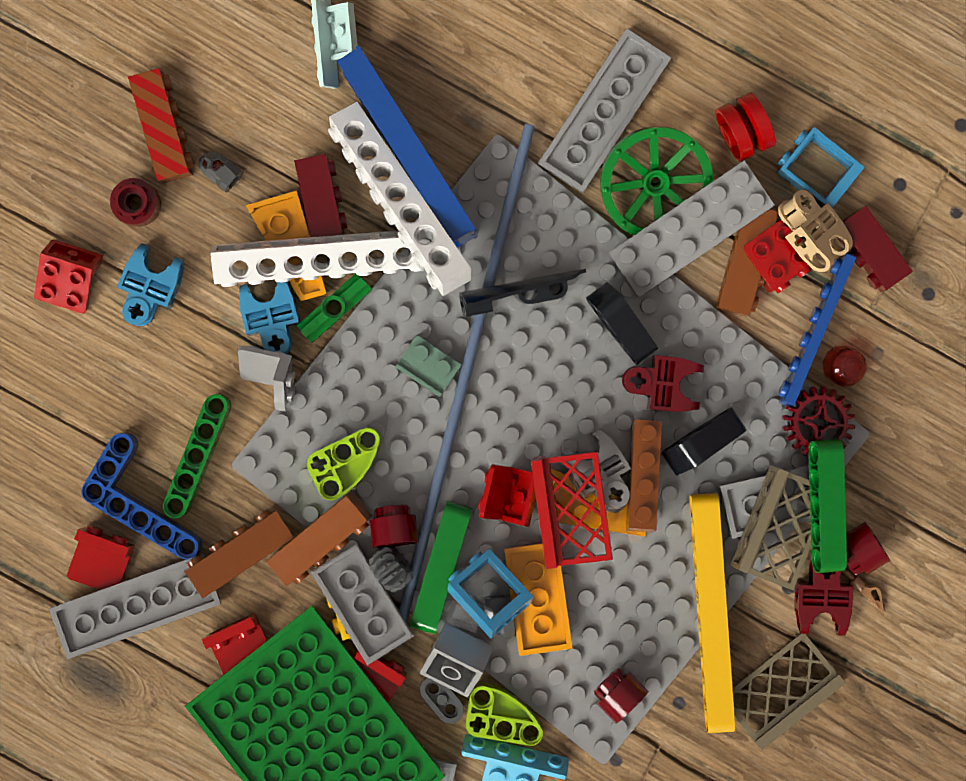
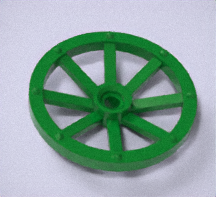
(665, 180)

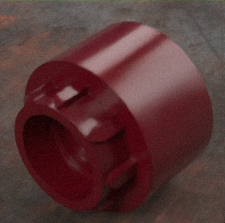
(121, 197)
(393, 526)
(864, 550)
(619, 694)

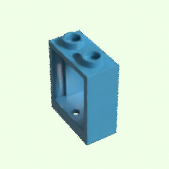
(852, 166)
(504, 616)

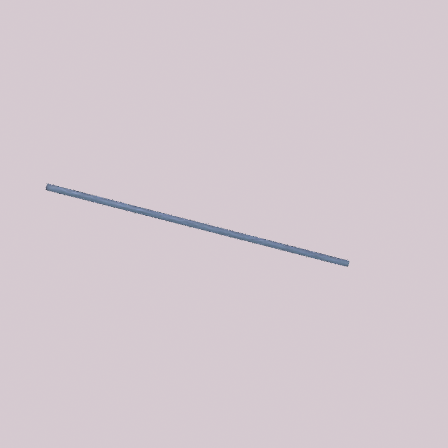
(465, 373)

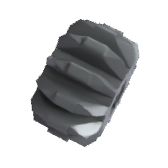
(391, 568)

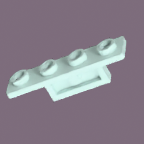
(334, 38)

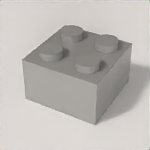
(456, 660)

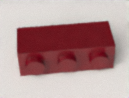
(320, 196)
(875, 251)

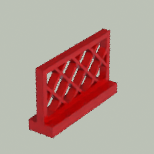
(548, 506)

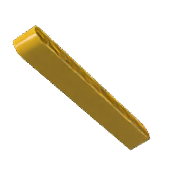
(712, 612)

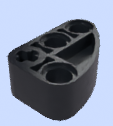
(622, 322)
(703, 441)

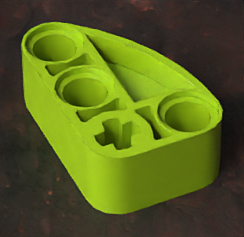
(344, 471)
(501, 707)

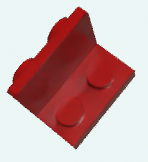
(66, 275)
(235, 641)

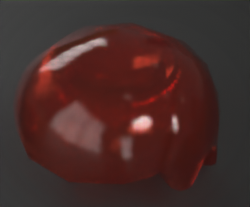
(844, 365)

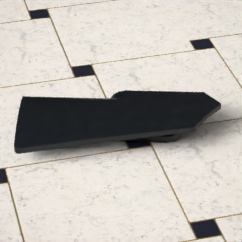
(480, 300)

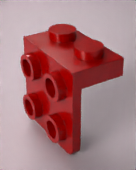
(776, 257)
(508, 495)
(99, 558)
(384, 673)

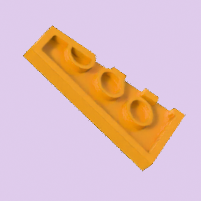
(285, 219)
(616, 520)

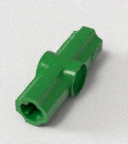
(320, 320)

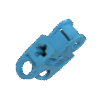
(144, 297)
(273, 327)

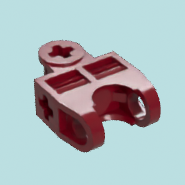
(663, 383)
(823, 595)

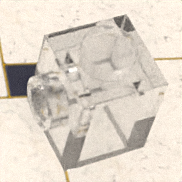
(458, 616)

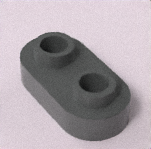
(440, 699)

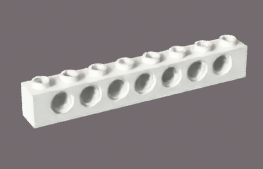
(353, 122)
(307, 249)

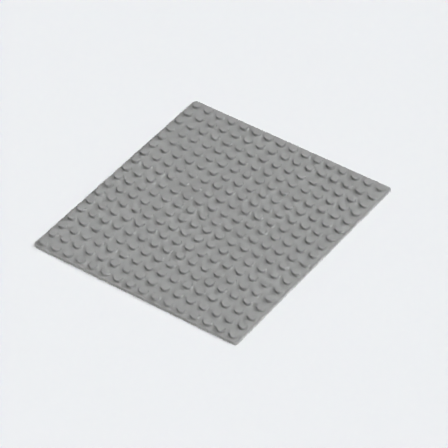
(537, 387)

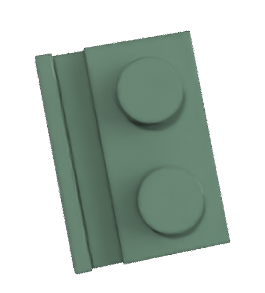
(428, 365)

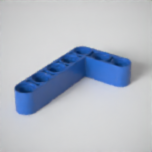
(132, 504)

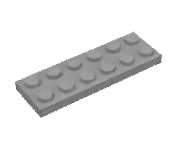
(604, 110)
(691, 228)
(128, 609)

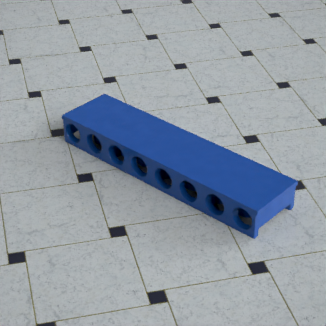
(406, 146)

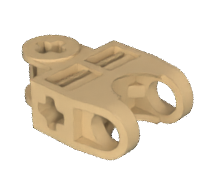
(820, 240)

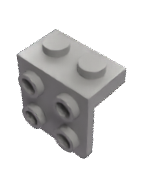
(270, 369)

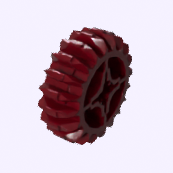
(821, 397)

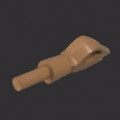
(865, 590)

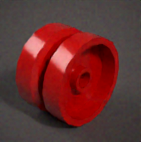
(745, 127)

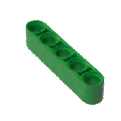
(187, 465)
(827, 506)
(441, 567)

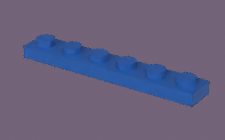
(820, 319)

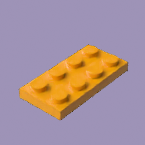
(545, 621)

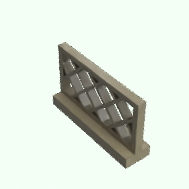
(759, 523)
(800, 707)

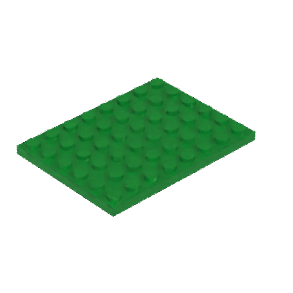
(308, 714)

